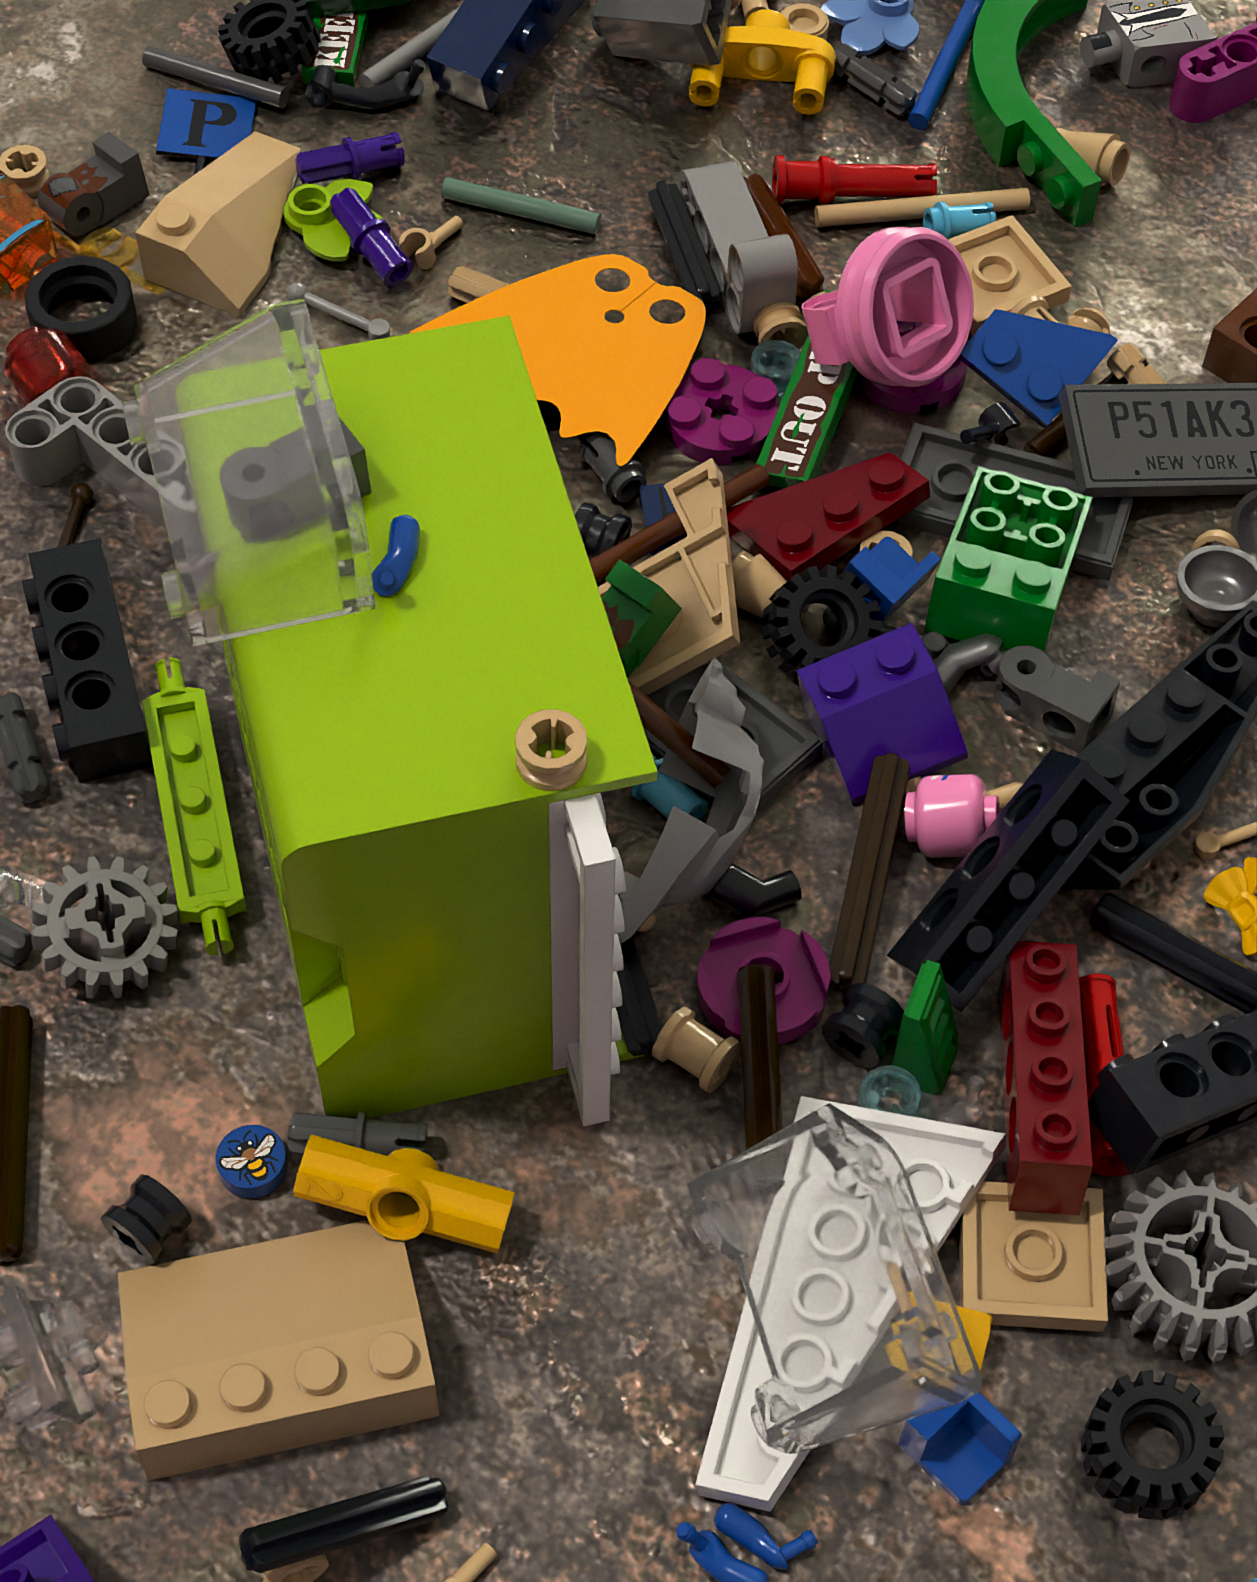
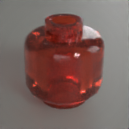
(41, 360)

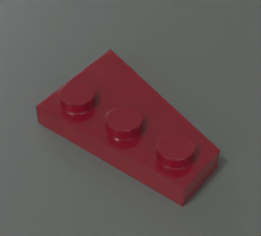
(827, 514)

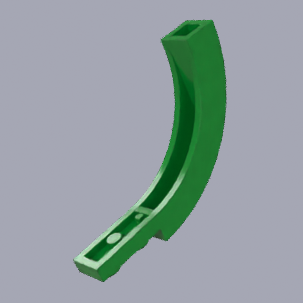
(1009, 119)

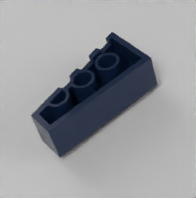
(492, 45)

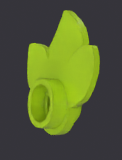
(311, 215)

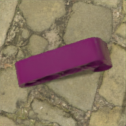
(1216, 77)

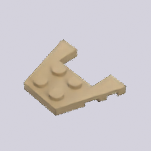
(697, 577)

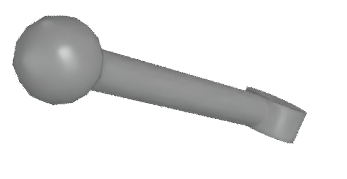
(376, 328)

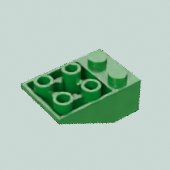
(1007, 560)

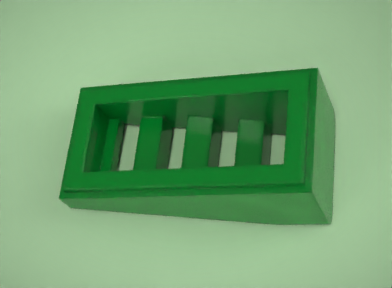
(928, 1031)

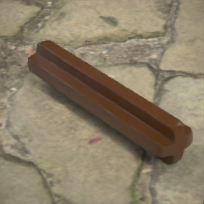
(776, 223)

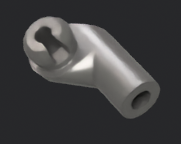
(959, 657)

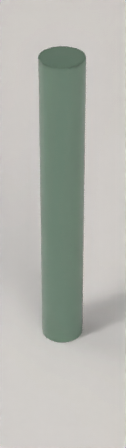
(521, 205)

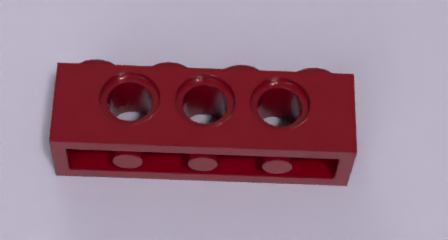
(1044, 1079)

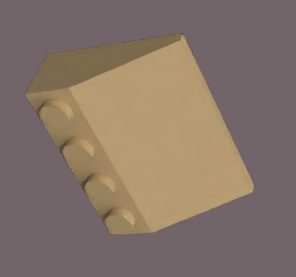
(272, 1348)

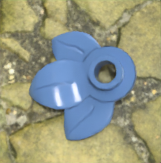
(874, 23)

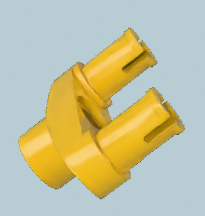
(769, 52)

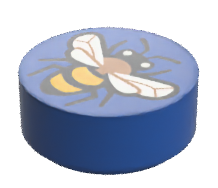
(251, 1161)

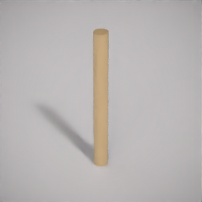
(914, 207)

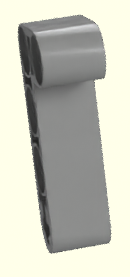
(744, 259)
(79, 425)

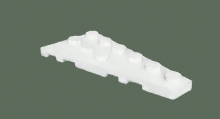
(944, 1173)

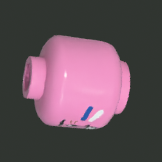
(949, 814)

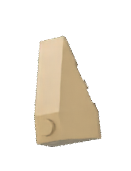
(221, 225)

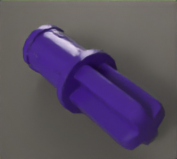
(350, 159)
(371, 237)

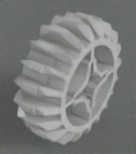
(1144, 1262)

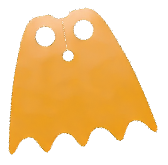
(592, 369)

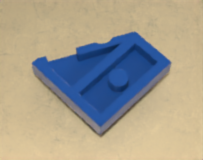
(1034, 359)

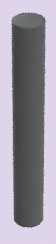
(215, 76)

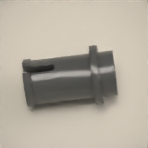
(618, 482)

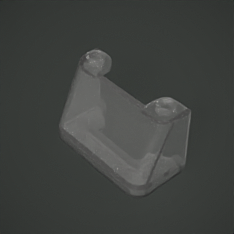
(254, 481)
(836, 1282)

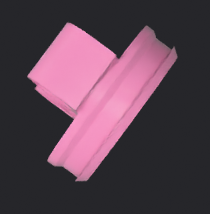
(890, 278)

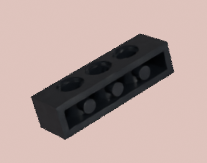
(88, 662)
(1010, 874)
(1179, 1093)

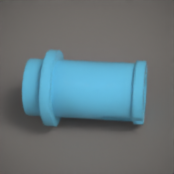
(956, 220)
(668, 793)

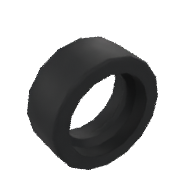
(84, 278)

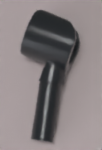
(992, 425)

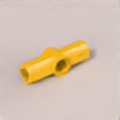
(371, 1186)

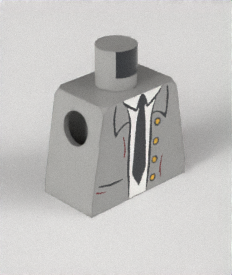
(1145, 39)

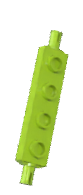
(193, 806)

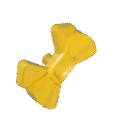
(1235, 892)

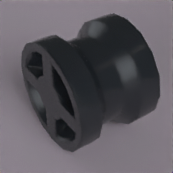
(601, 531)
(863, 1025)
(146, 1219)

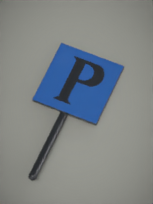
(203, 125)

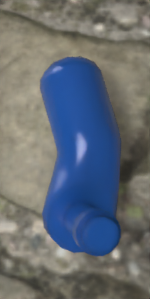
(400, 557)
(756, 1539)
(715, 1558)

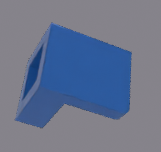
(890, 575)
(961, 1445)

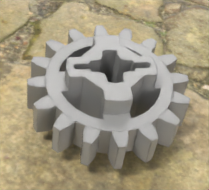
(131, 914)

